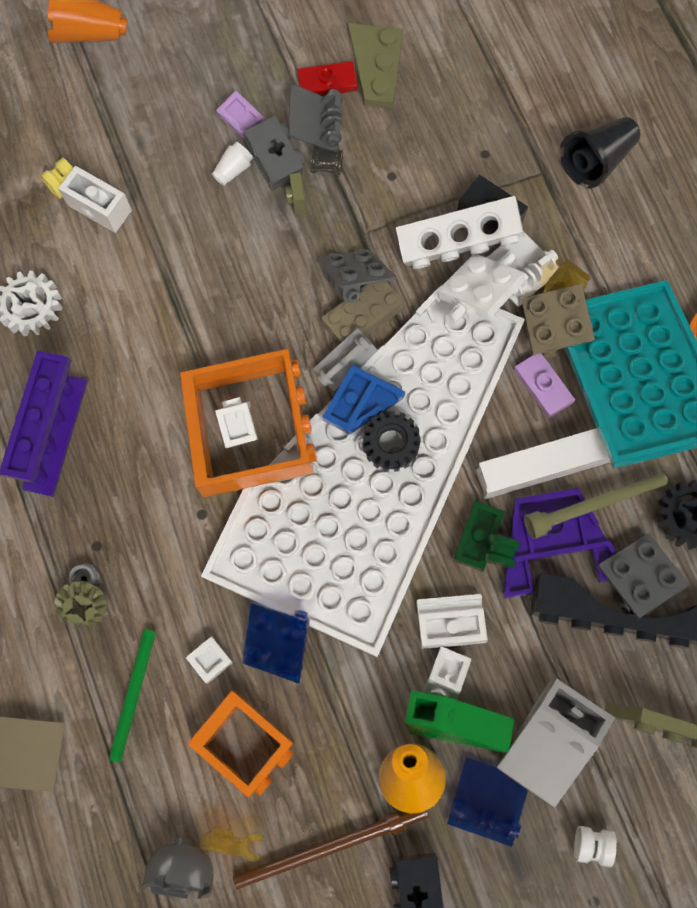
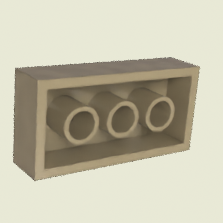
(373, 308)

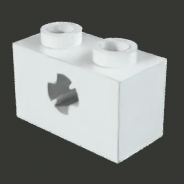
(95, 199)

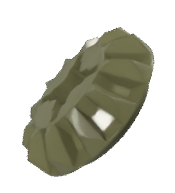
(85, 594)

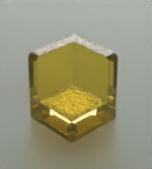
(565, 276)

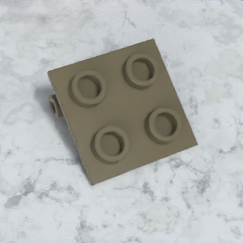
(557, 320)

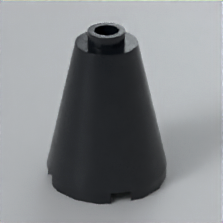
(598, 150)

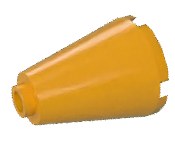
(412, 778)

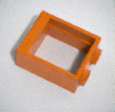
(216, 723)

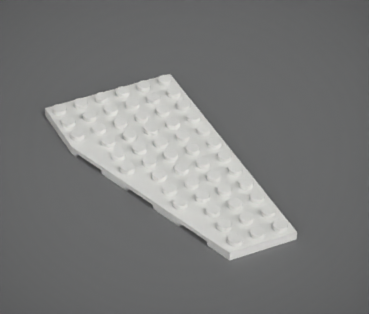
(350, 531)

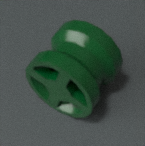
(501, 551)

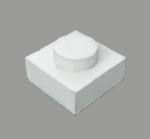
(209, 660)

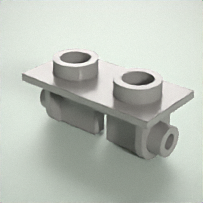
(353, 350)

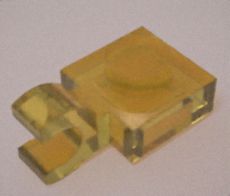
(224, 842)

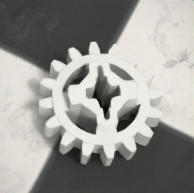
(29, 291)

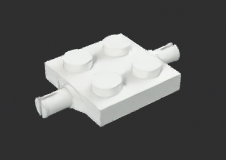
(481, 286)

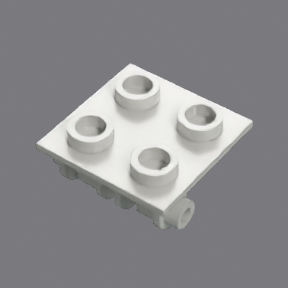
(533, 261)

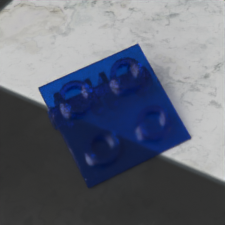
(276, 641)
(488, 803)

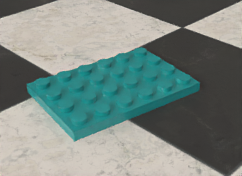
(639, 374)

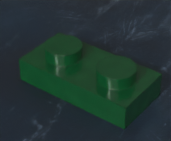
(481, 523)

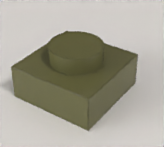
(295, 193)

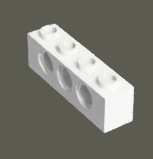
(413, 235)

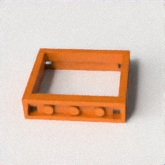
(233, 372)

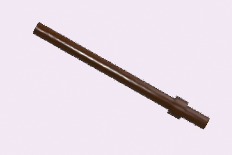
(393, 823)

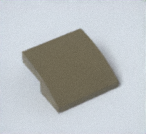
(29, 753)

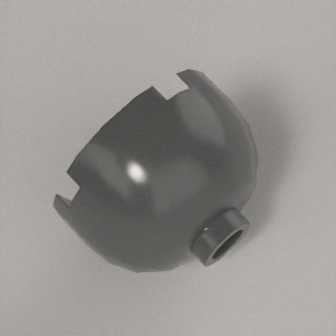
(178, 870)

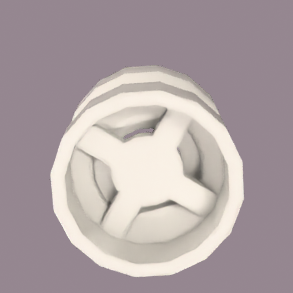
(595, 846)

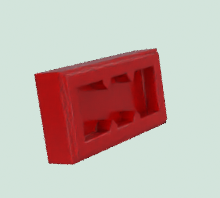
(328, 77)

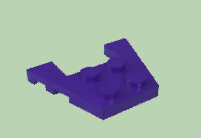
(564, 538)

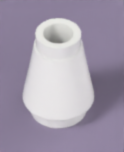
(232, 163)

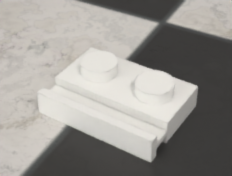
(451, 621)

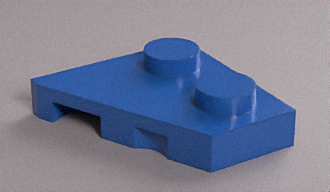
(359, 400)

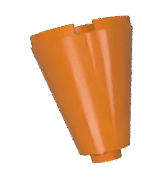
(84, 21)

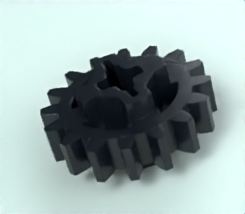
(680, 511)

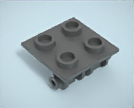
(315, 118)
(353, 269)
(643, 576)

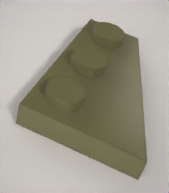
(377, 61)
(650, 721)

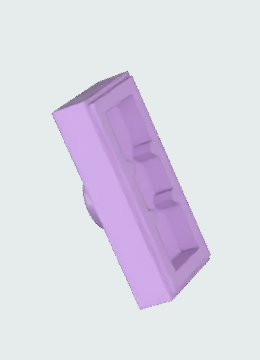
(239, 114)
(544, 385)

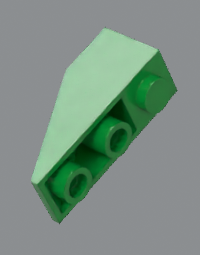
(457, 722)

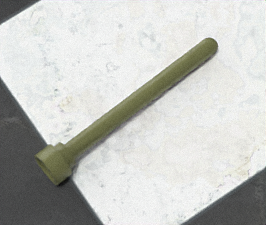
(539, 523)

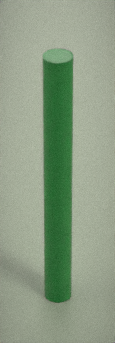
(132, 696)

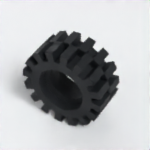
(391, 423)

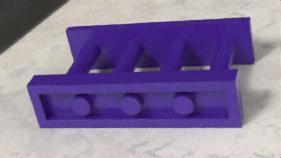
(43, 424)

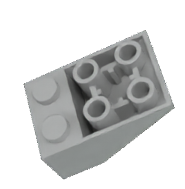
(555, 742)

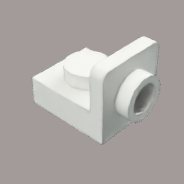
(236, 422)
(447, 674)

